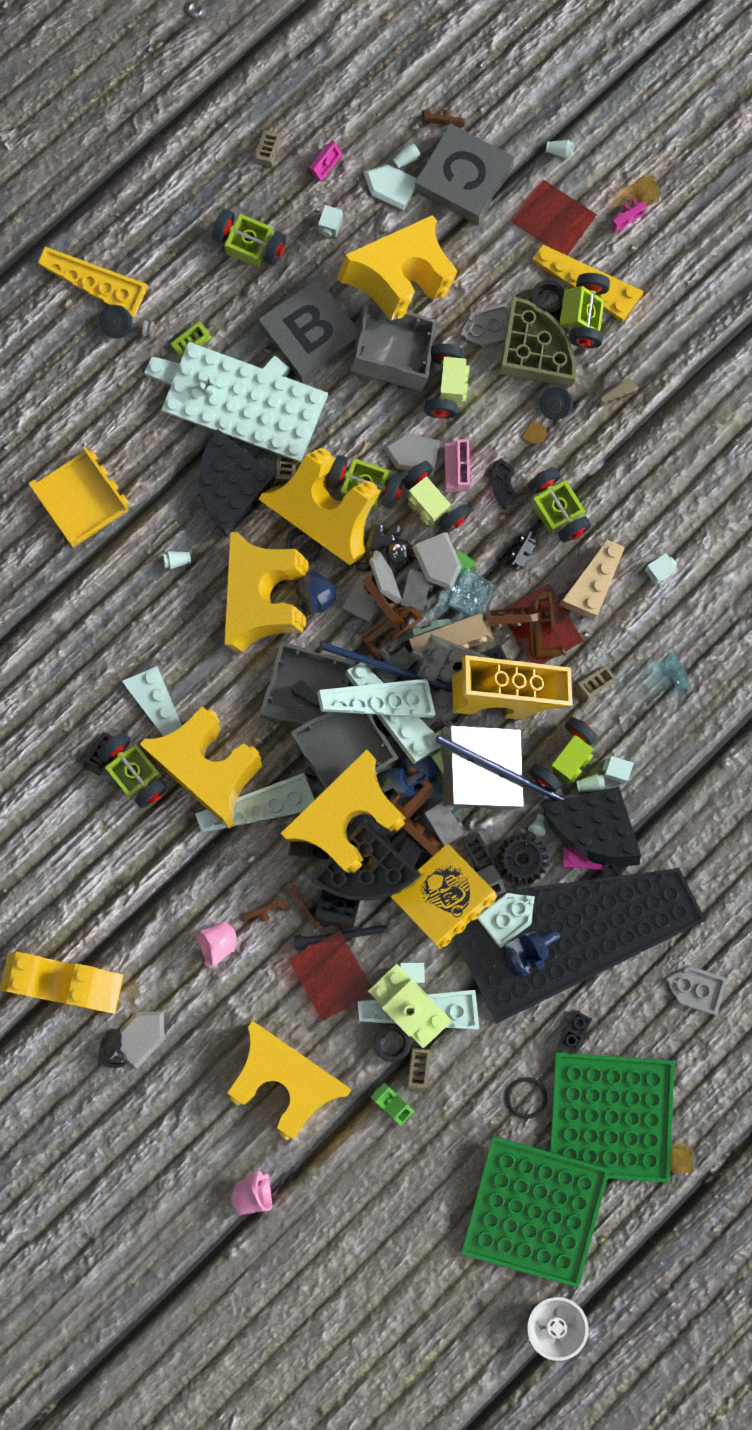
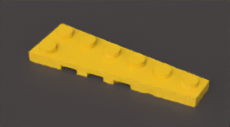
(95, 280)
(617, 301)

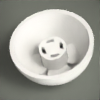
(557, 1341)

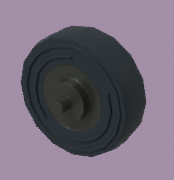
(115, 321)
(556, 403)

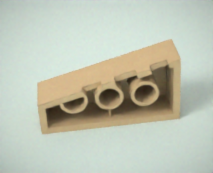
(592, 585)
(466, 633)

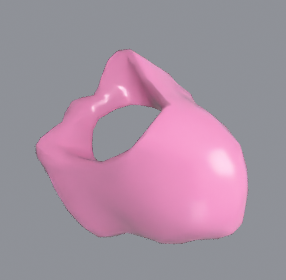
(216, 942)
(252, 1194)

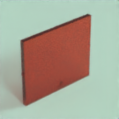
(554, 218)
(564, 630)
(330, 975)

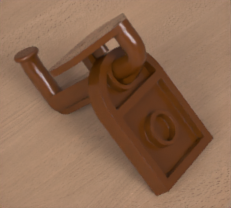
(531, 614)
(395, 617)
(417, 829)

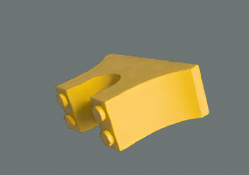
(389, 263)
(311, 508)
(250, 582)
(511, 685)
(209, 782)
(328, 815)
(61, 982)
(305, 1081)

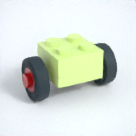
(453, 383)
(430, 502)

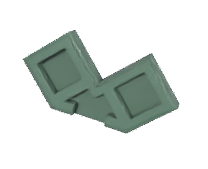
(414, 632)

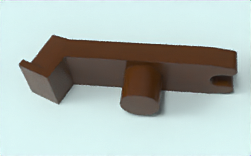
(445, 119)
(304, 907)
(262, 912)

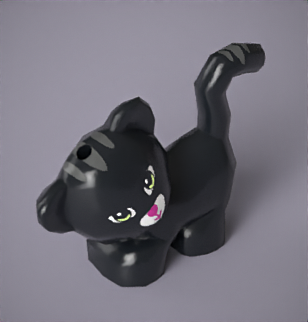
(397, 550)

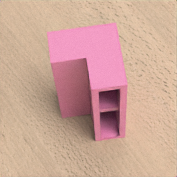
(457, 466)

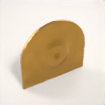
(535, 433)

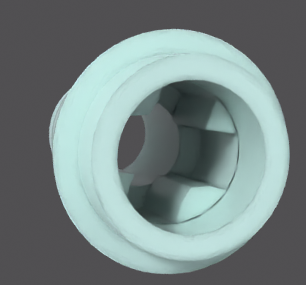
(560, 148)
(407, 155)
(175, 559)
(591, 784)

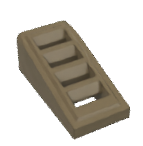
(263, 160)
(623, 390)
(285, 478)
(586, 692)
(414, 1086)

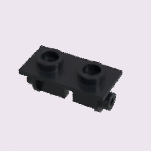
(524, 543)

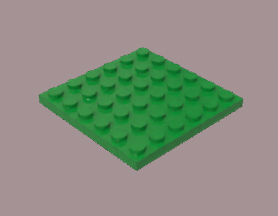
(614, 1113)
(535, 1211)

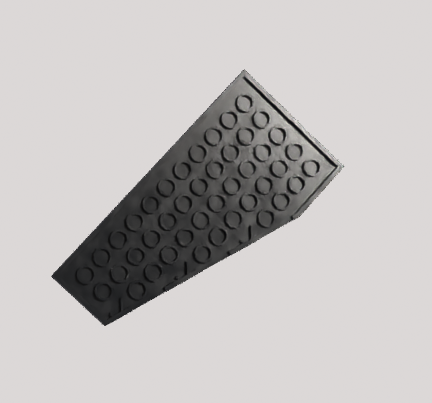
(597, 927)

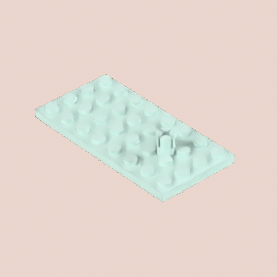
(244, 402)

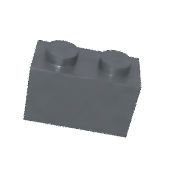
(416, 591)
(443, 822)

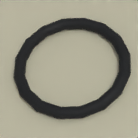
(527, 1079)

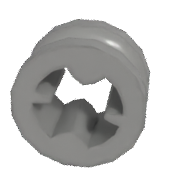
(148, 329)

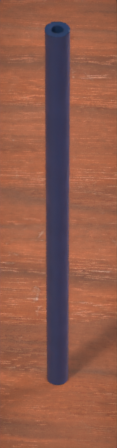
(382, 665)
(498, 768)

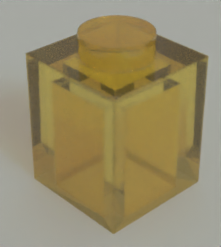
(647, 190)
(682, 1159)

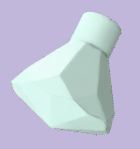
(537, 827)

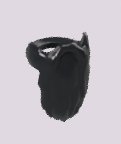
(111, 1048)

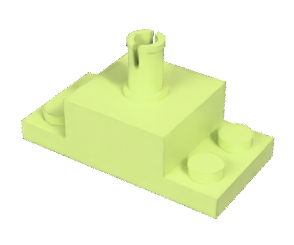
(409, 1006)

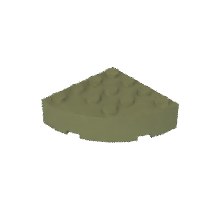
(536, 346)

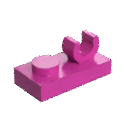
(325, 160)
(631, 214)
(571, 860)

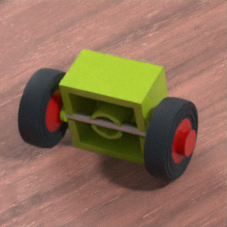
(248, 239)
(584, 310)
(360, 472)
(558, 506)
(568, 764)
(132, 771)

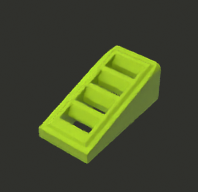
(187, 335)

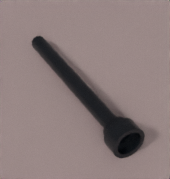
(302, 941)

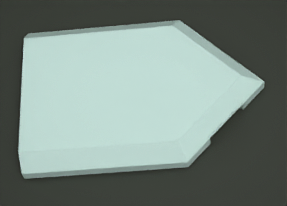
(390, 185)
(507, 917)

